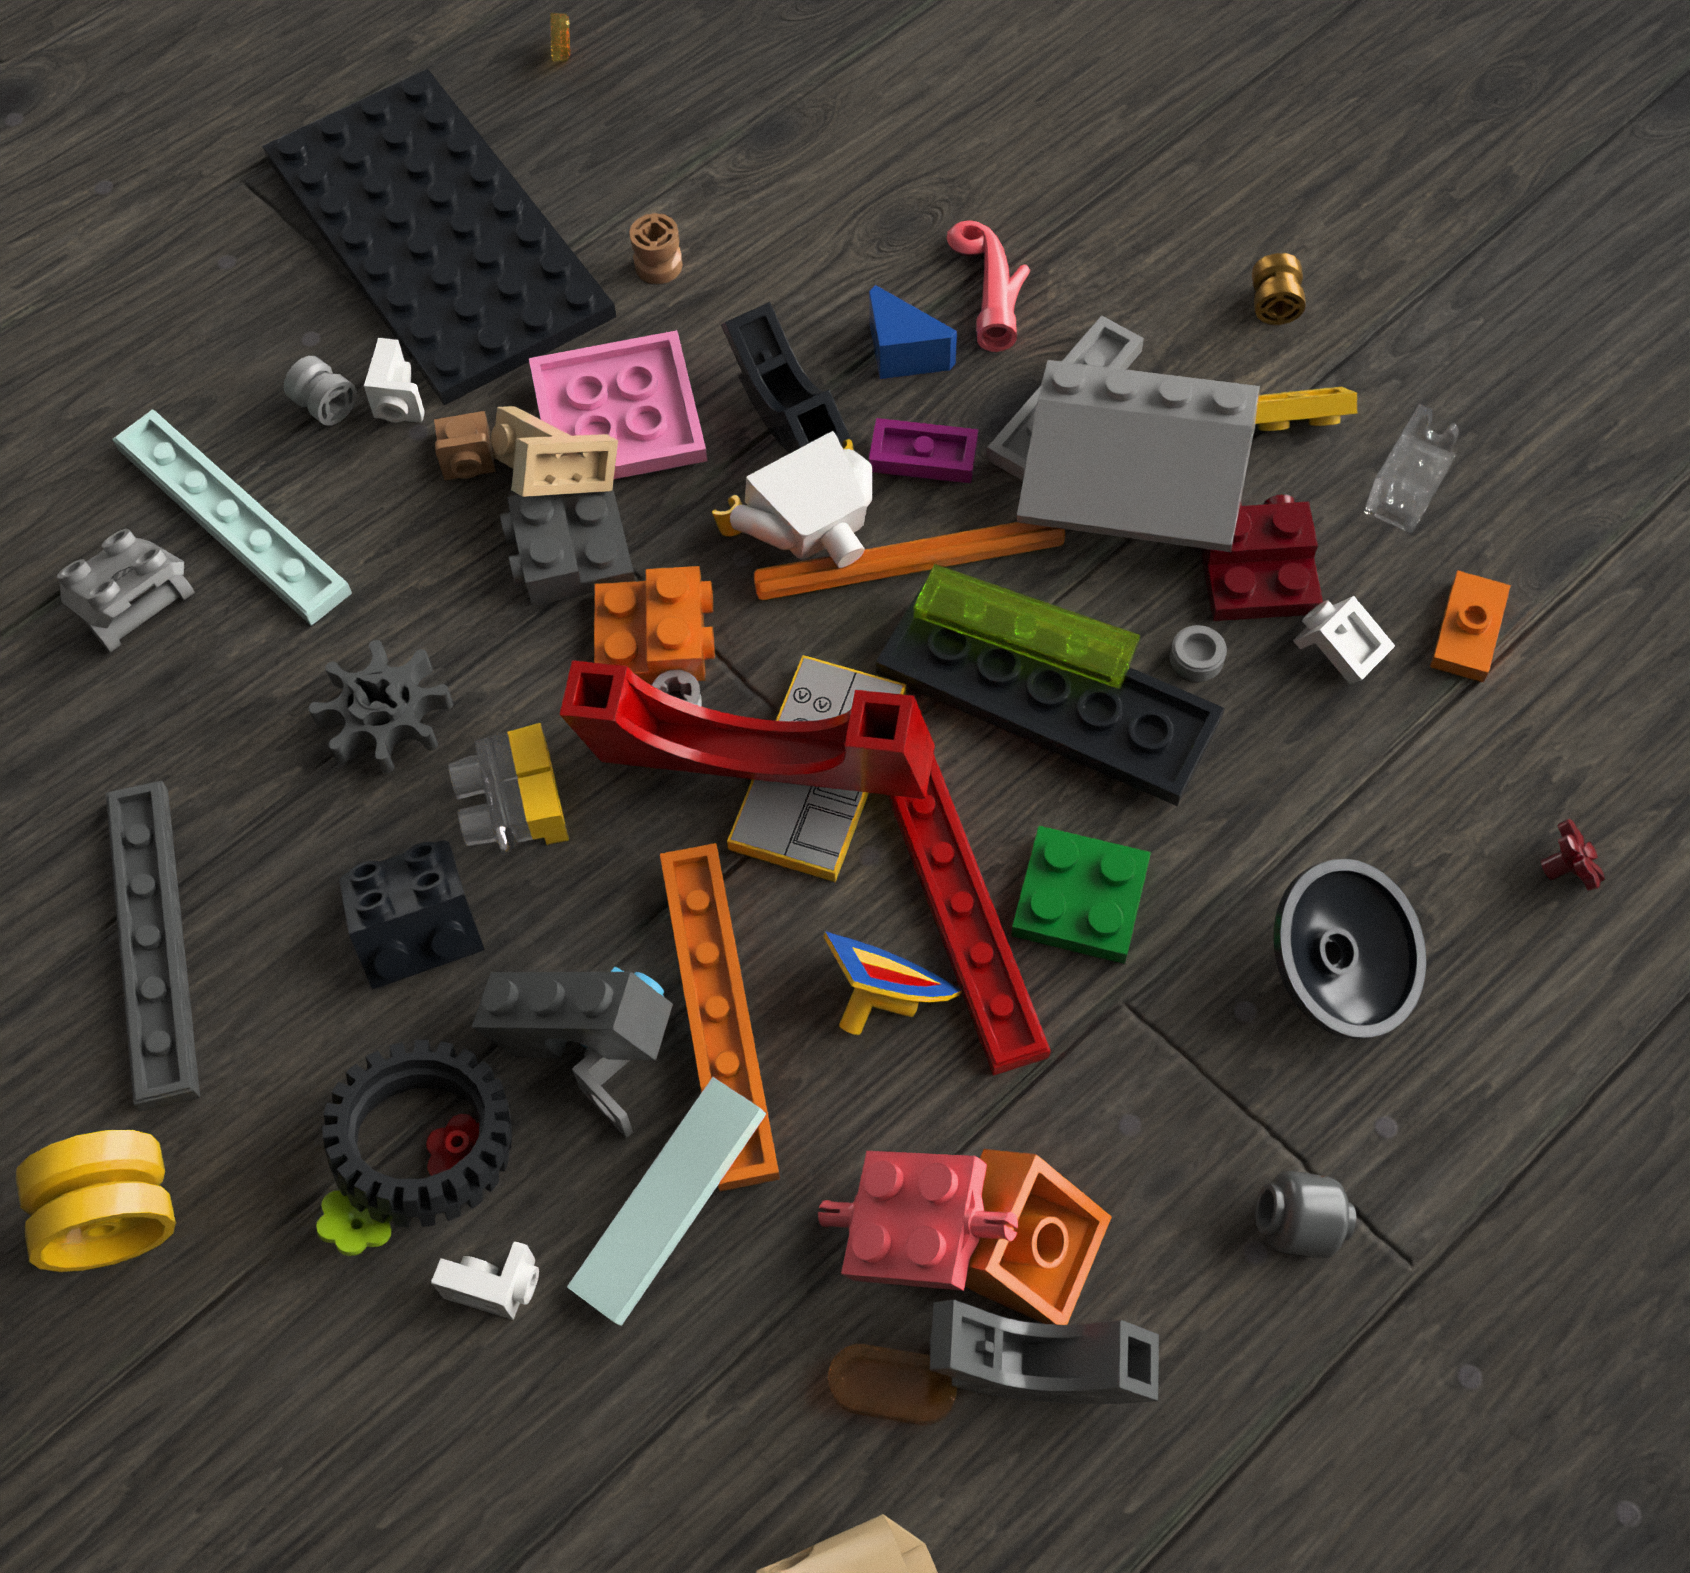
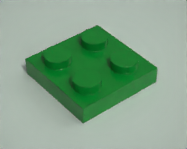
(1081, 894)

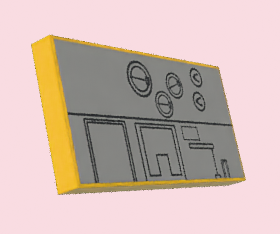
(802, 823)

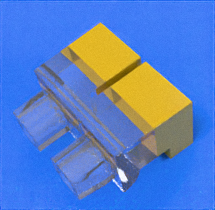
(518, 789)

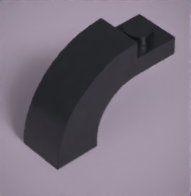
(776, 383)

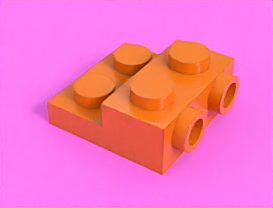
(655, 623)

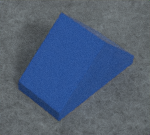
(907, 338)

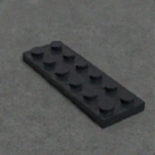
(1136, 734)

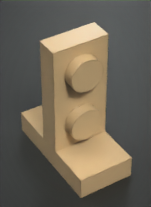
(549, 459)

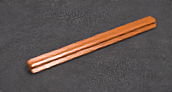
(906, 558)

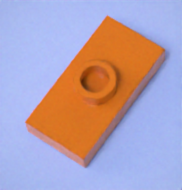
(1470, 626)

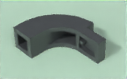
(1044, 1361)

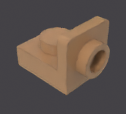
(464, 446)

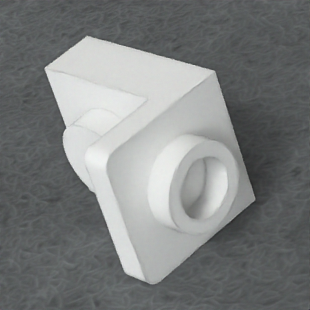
(390, 385)
(1346, 637)
(478, 1286)

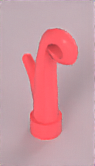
(997, 319)

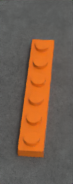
(717, 997)

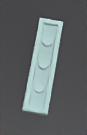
(666, 1201)

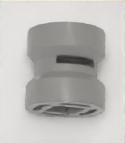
(315, 386)

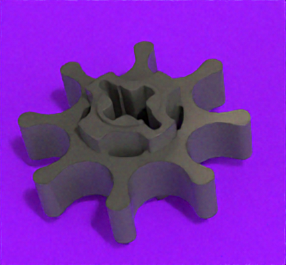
(368, 704)

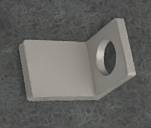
(590, 1075)

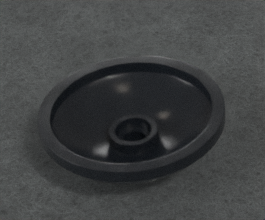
(1370, 946)

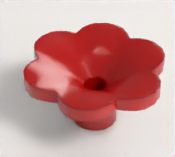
(443, 1143)

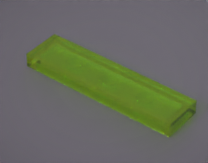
(1027, 626)

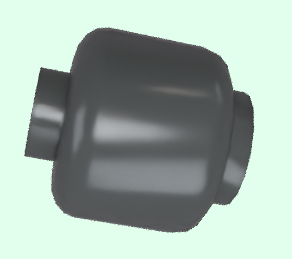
(1305, 1214)

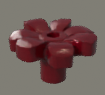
(1574, 857)

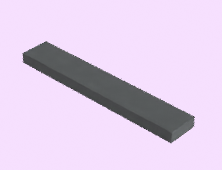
(152, 947)

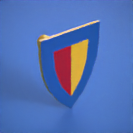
(883, 982)

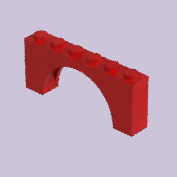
(869, 749)

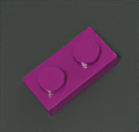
(923, 450)

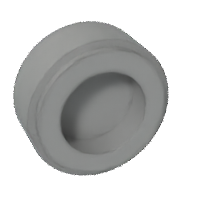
(1198, 653)

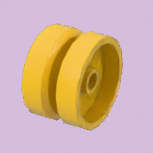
(94, 1200)

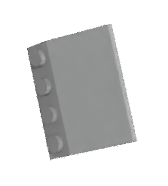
(1138, 455)

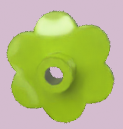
(348, 1227)

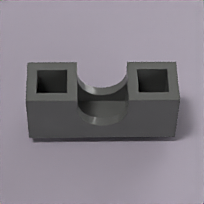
(602, 1010)

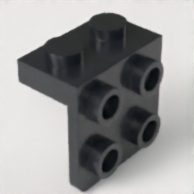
(408, 913)

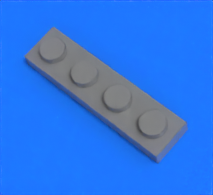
(1104, 346)

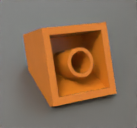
(1053, 1244)

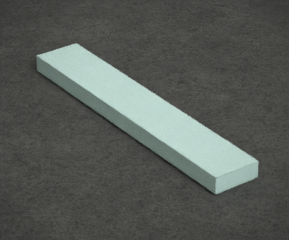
(233, 517)

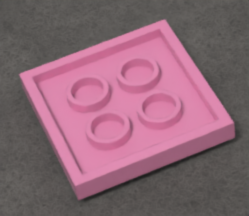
(630, 392)

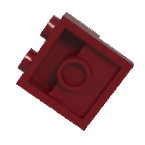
(1269, 564)

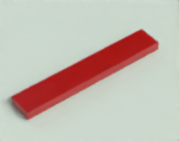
(970, 928)

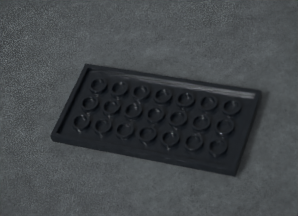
(438, 235)

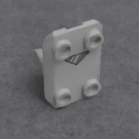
(114, 577)

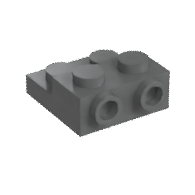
(566, 544)

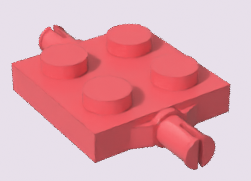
(916, 1219)

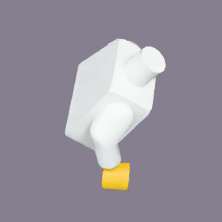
(806, 502)

